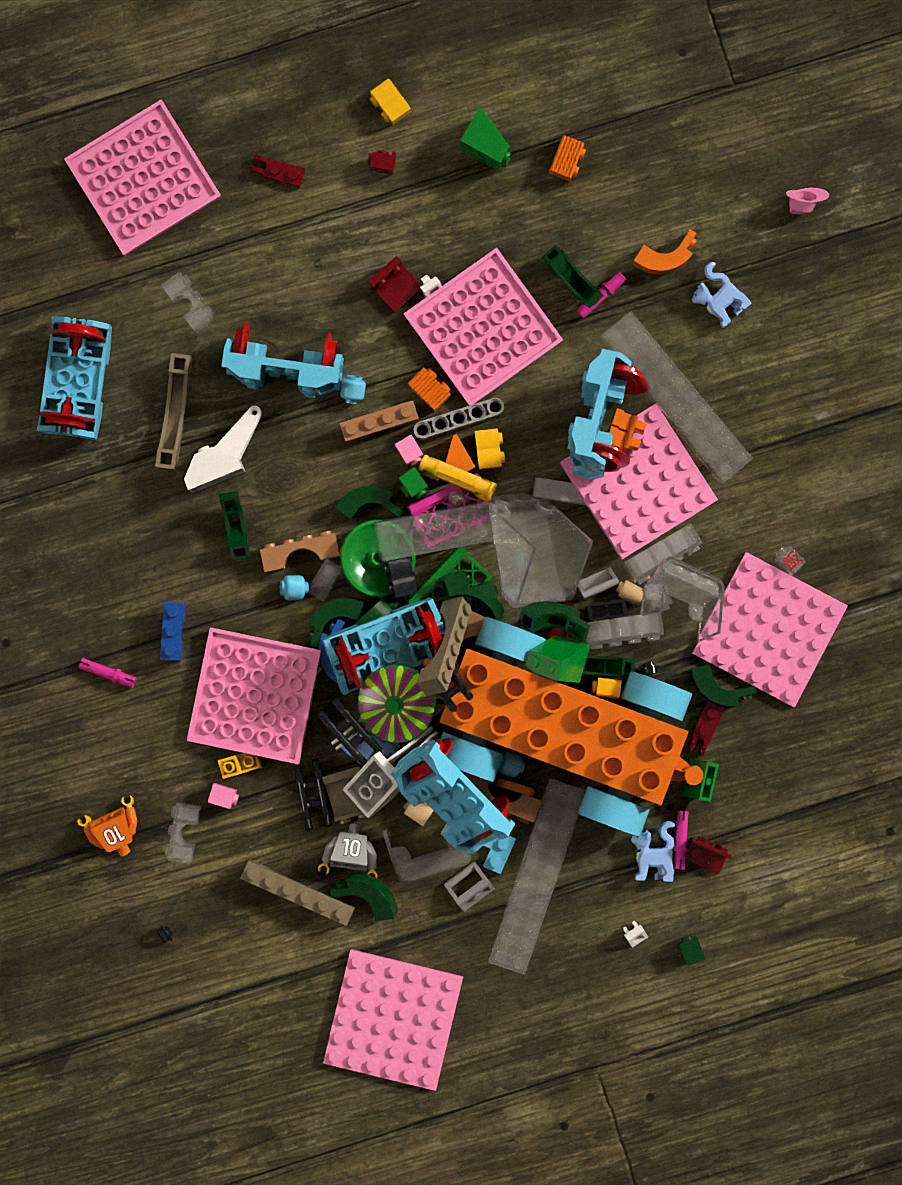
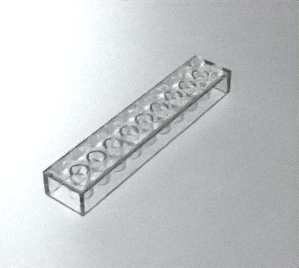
(678, 399)
(536, 876)

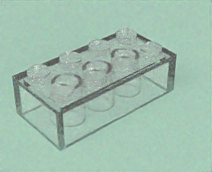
(677, 544)
(625, 629)

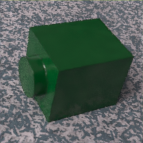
(691, 950)

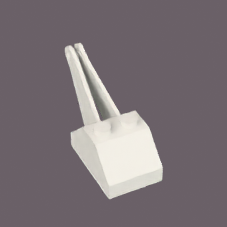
(223, 460)
(374, 783)

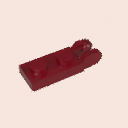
(279, 171)
(706, 726)

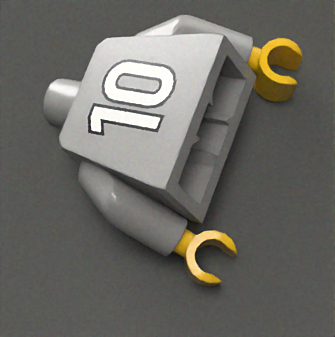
(350, 852)

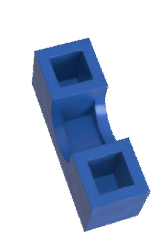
(172, 631)

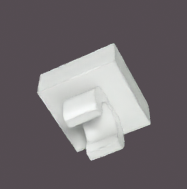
(430, 285)
(636, 935)

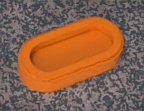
(515, 787)

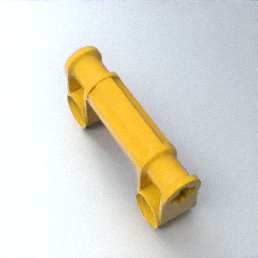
(438, 469)

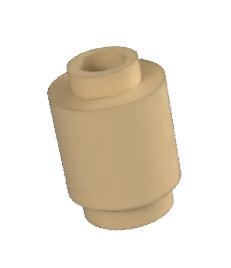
(630, 592)

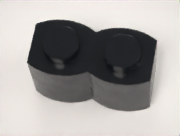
(399, 577)
(599, 610)

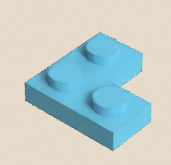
(498, 853)

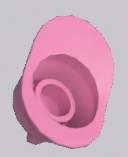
(805, 199)

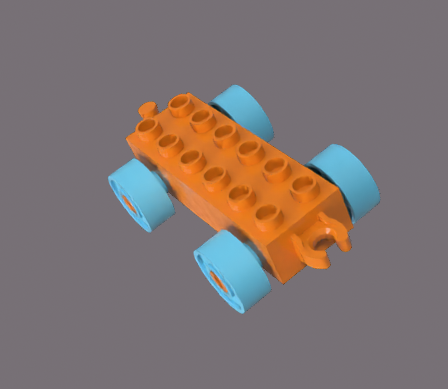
(569, 728)

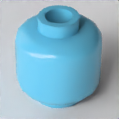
(352, 389)
(293, 587)
(511, 764)

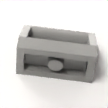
(597, 583)
(475, 893)

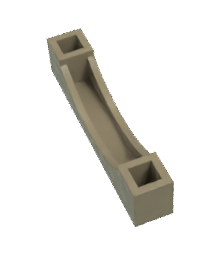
(175, 409)
(438, 673)
(298, 893)

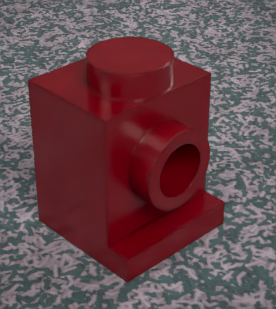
(382, 162)

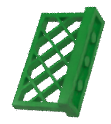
(444, 569)

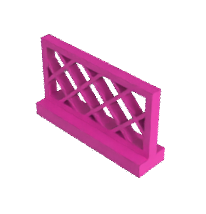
(436, 498)

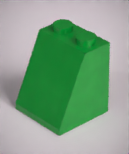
(485, 142)
(558, 659)

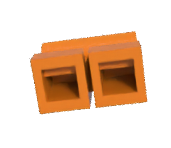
(623, 427)

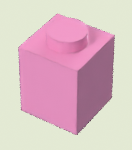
(409, 450)
(223, 796)

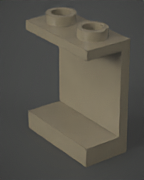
(340, 802)

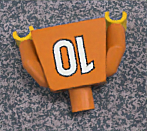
(113, 829)

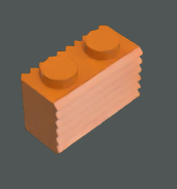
(566, 158)
(429, 388)

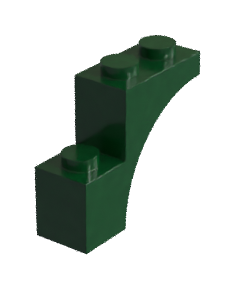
(572, 278)
(485, 592)
(608, 666)

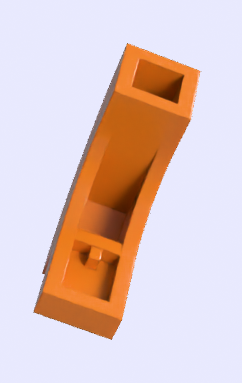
(665, 263)

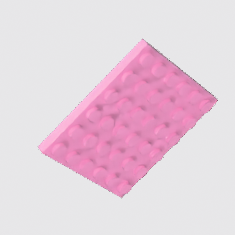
(142, 177)
(483, 327)
(650, 493)
(771, 629)
(254, 695)
(393, 1019)

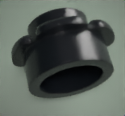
(649, 668)
(165, 933)

